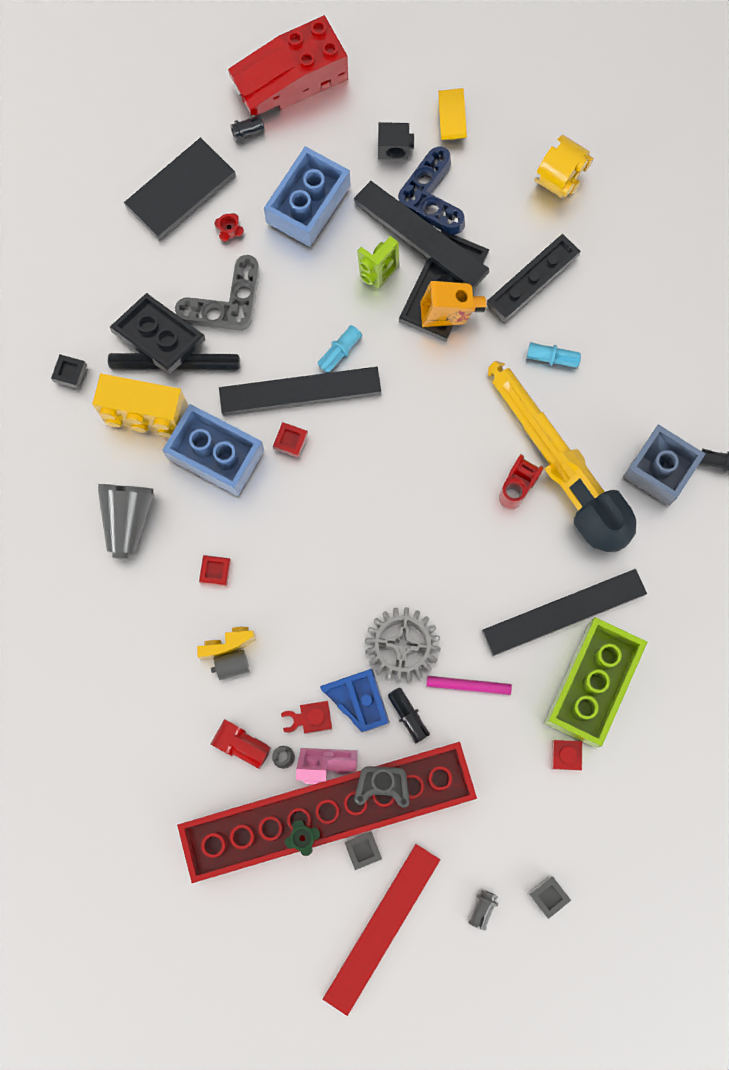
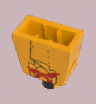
(449, 304)

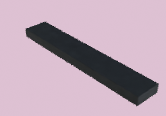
(421, 235)
(299, 390)
(564, 612)

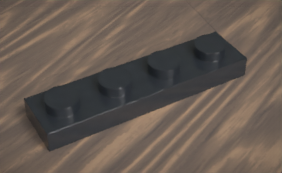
(533, 277)

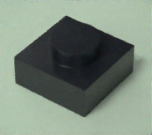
(69, 371)

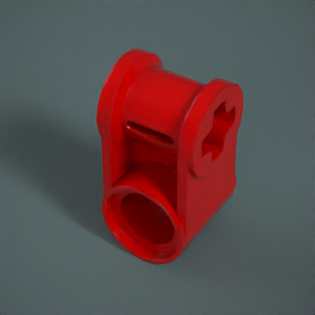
(521, 478)

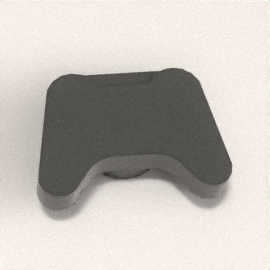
(382, 781)

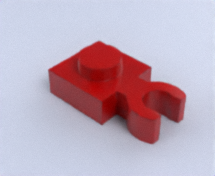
(313, 718)

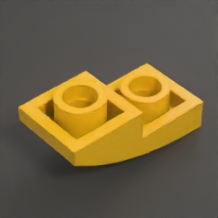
(452, 114)
(234, 641)

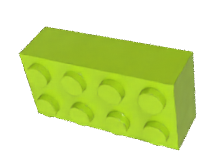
(595, 682)

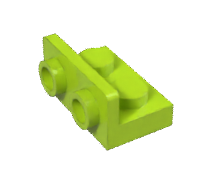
(381, 265)

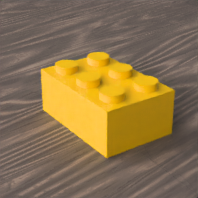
(139, 404)

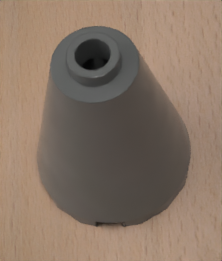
(123, 516)

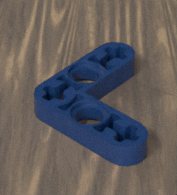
(423, 192)

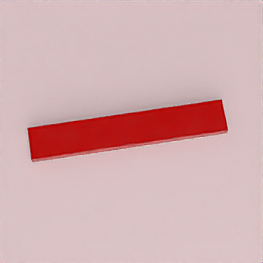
(381, 929)

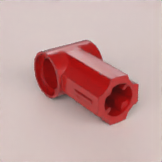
(236, 742)

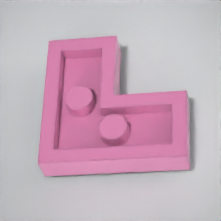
(315, 763)

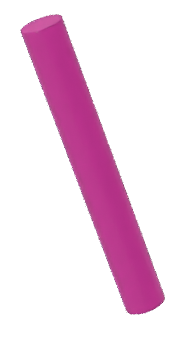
(469, 685)

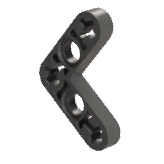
(228, 309)

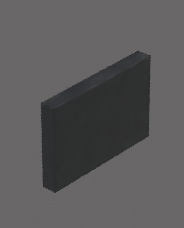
(157, 333)

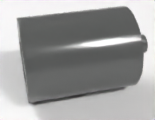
(231, 665)

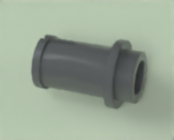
(290, 757)
(483, 909)

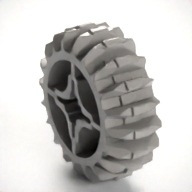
(415, 646)

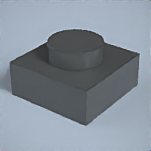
(363, 850)
(549, 897)

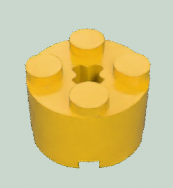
(563, 167)

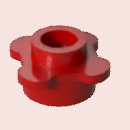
(228, 220)

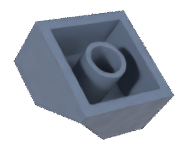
(664, 465)

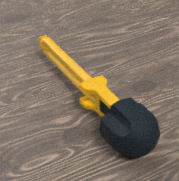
(601, 516)

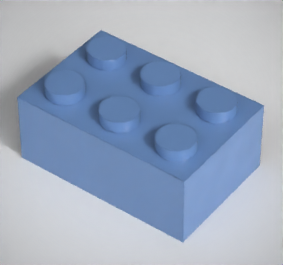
(307, 196)
(213, 449)

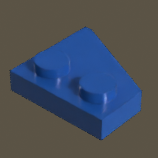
(359, 700)

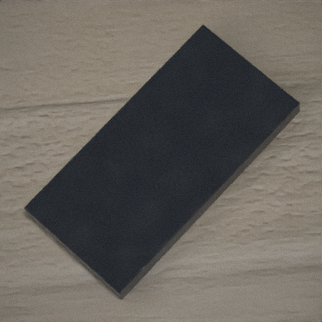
(179, 188)
(431, 272)

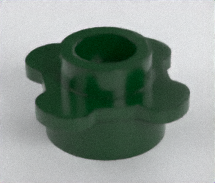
(294, 841)

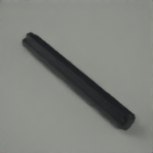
(194, 361)

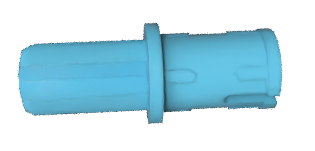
(339, 349)
(553, 355)

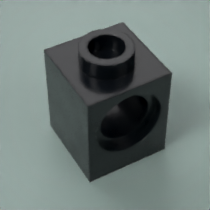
(394, 140)

